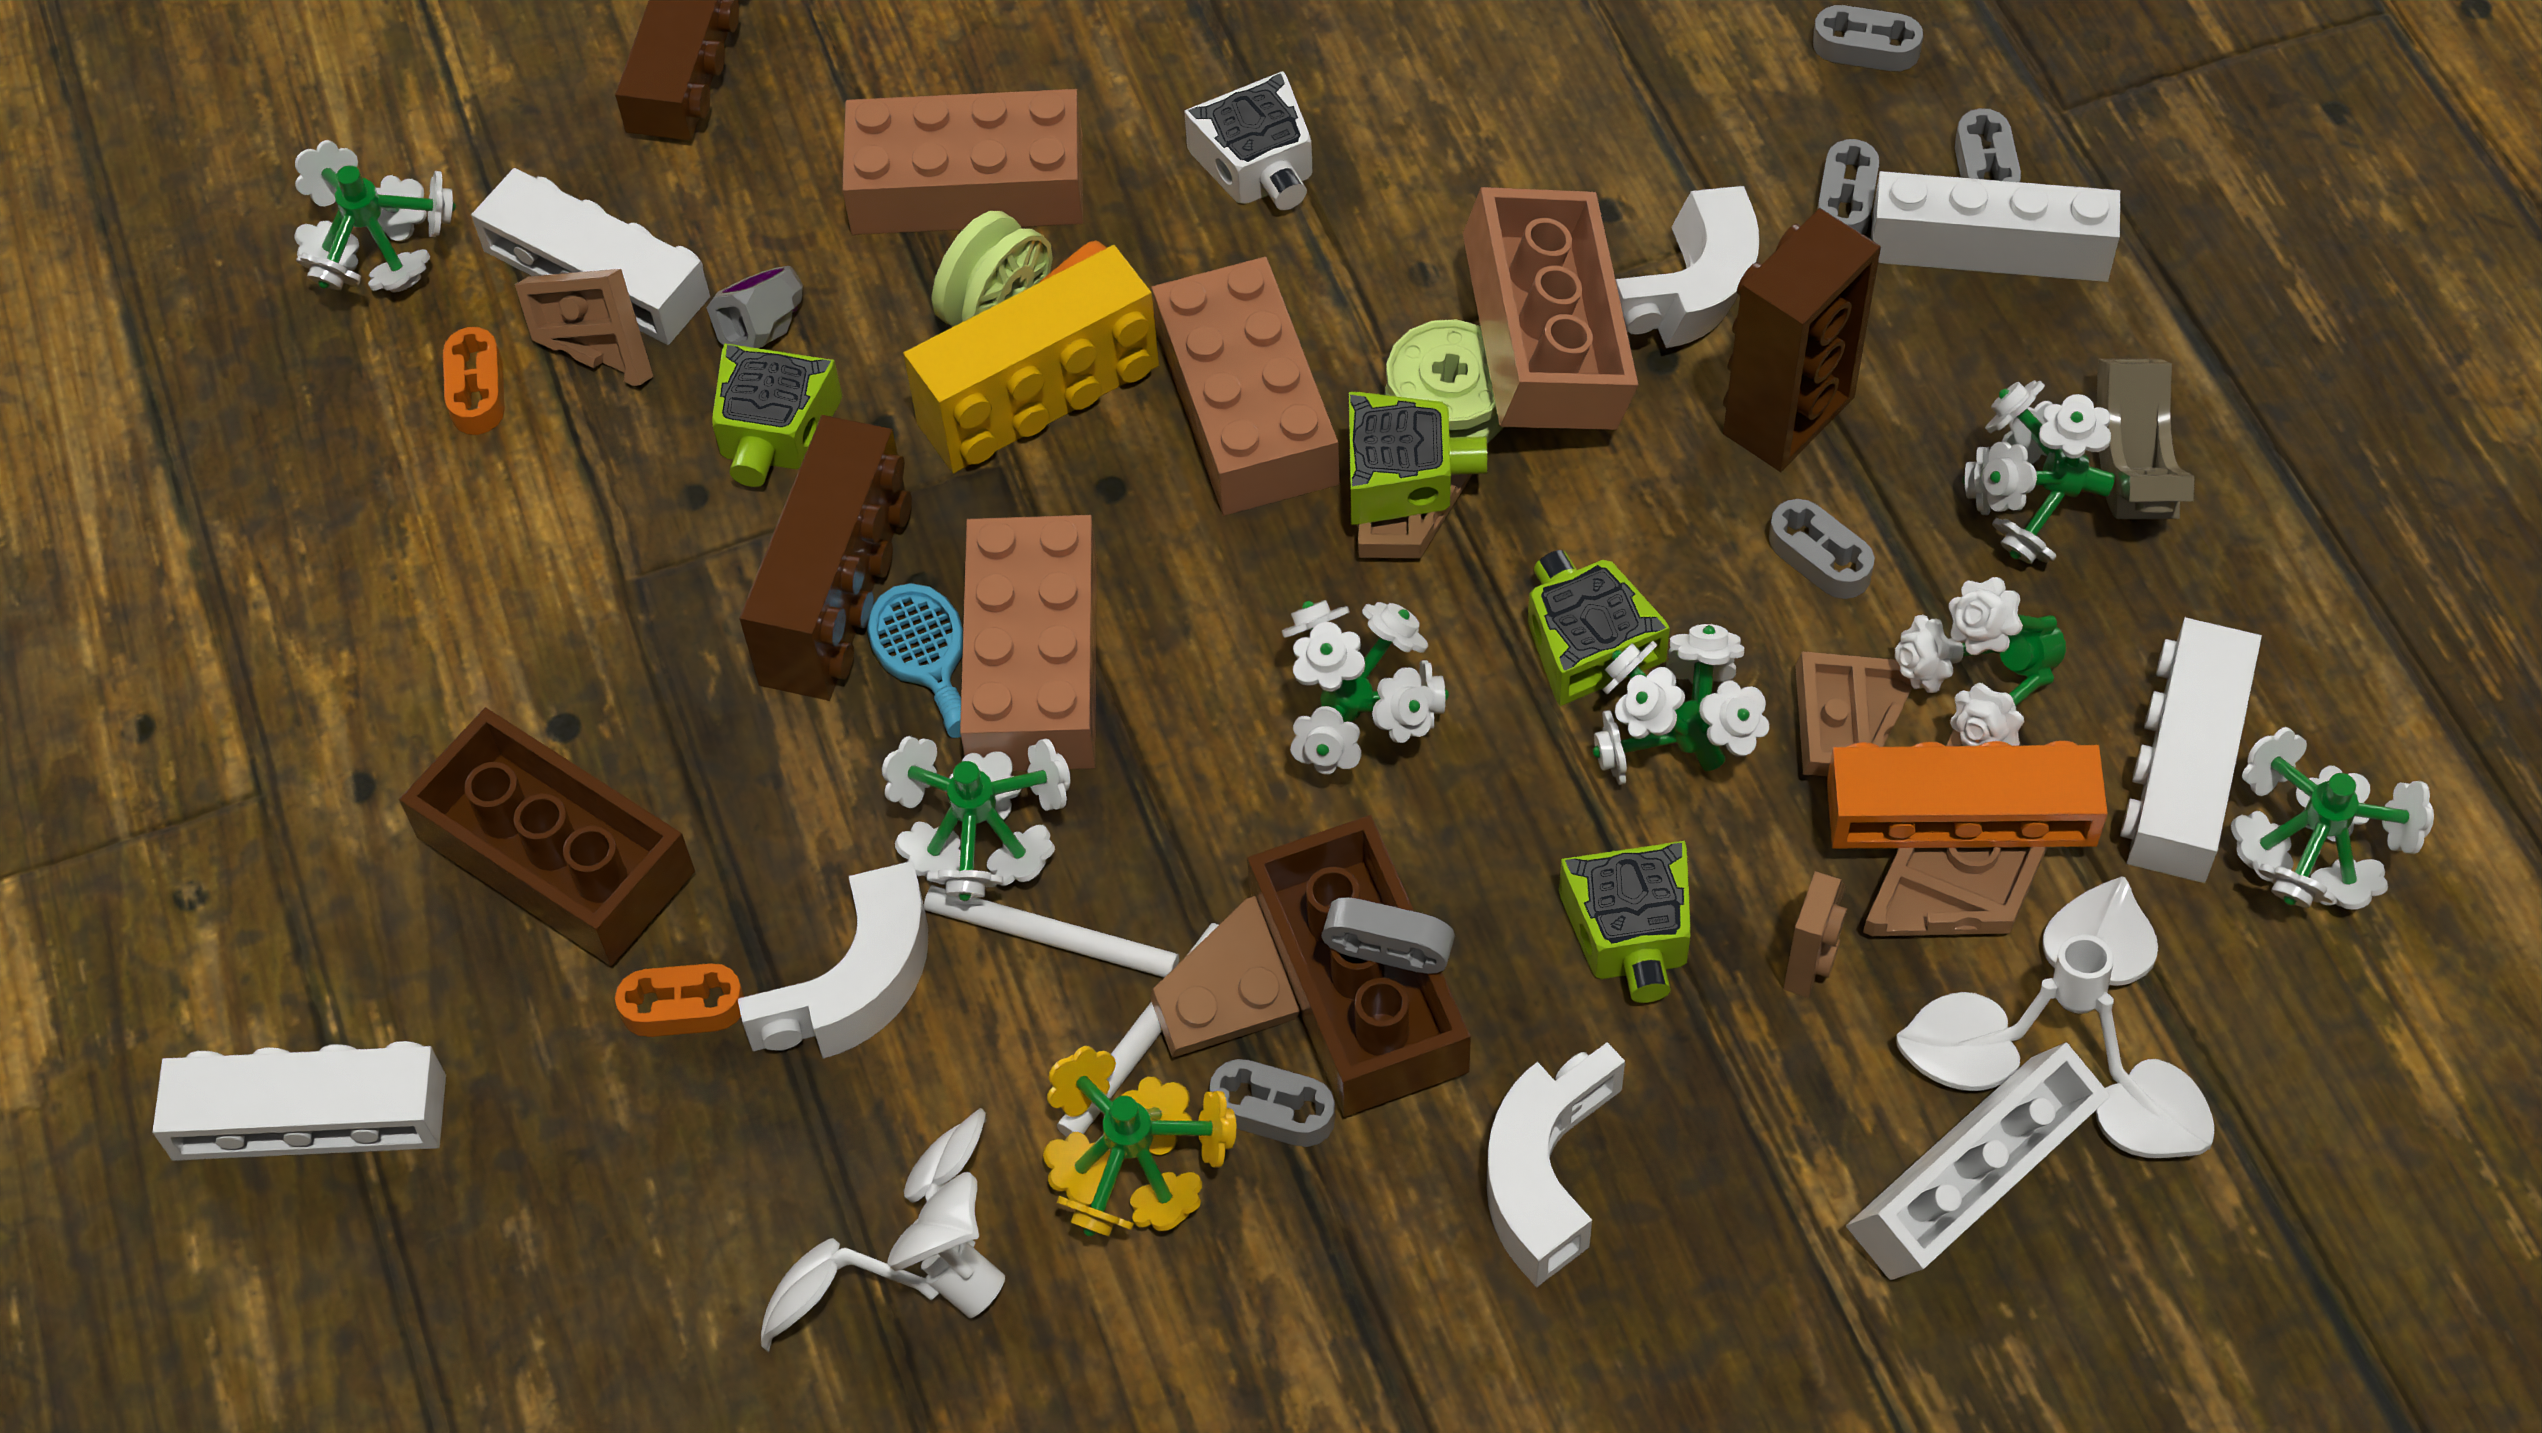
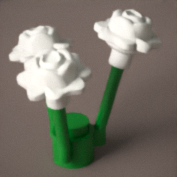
(1989, 624)

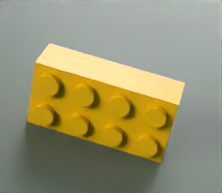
(1033, 359)

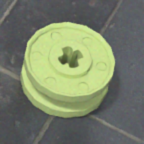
(987, 266)
(1450, 366)

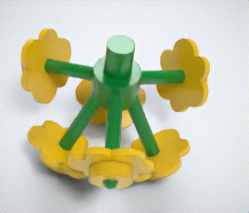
(1133, 1127)

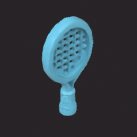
(927, 675)

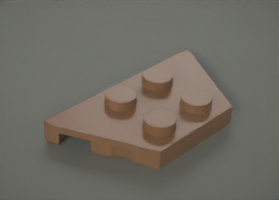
(1953, 889)

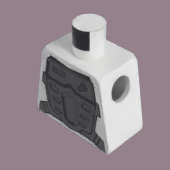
(1254, 142)

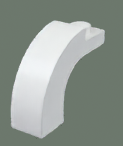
(1718, 245)
(865, 986)
(1526, 1202)

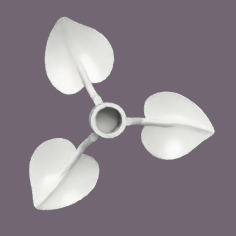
(2091, 945)
(938, 1238)

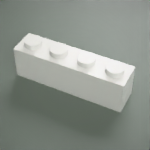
(1996, 226)
(551, 233)
(2193, 749)
(300, 1102)
(1978, 1161)

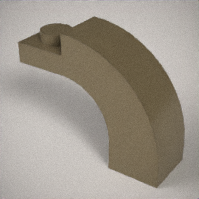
(2141, 446)

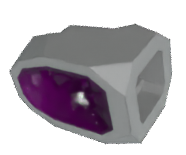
(756, 307)

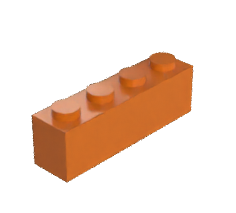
(1966, 796)

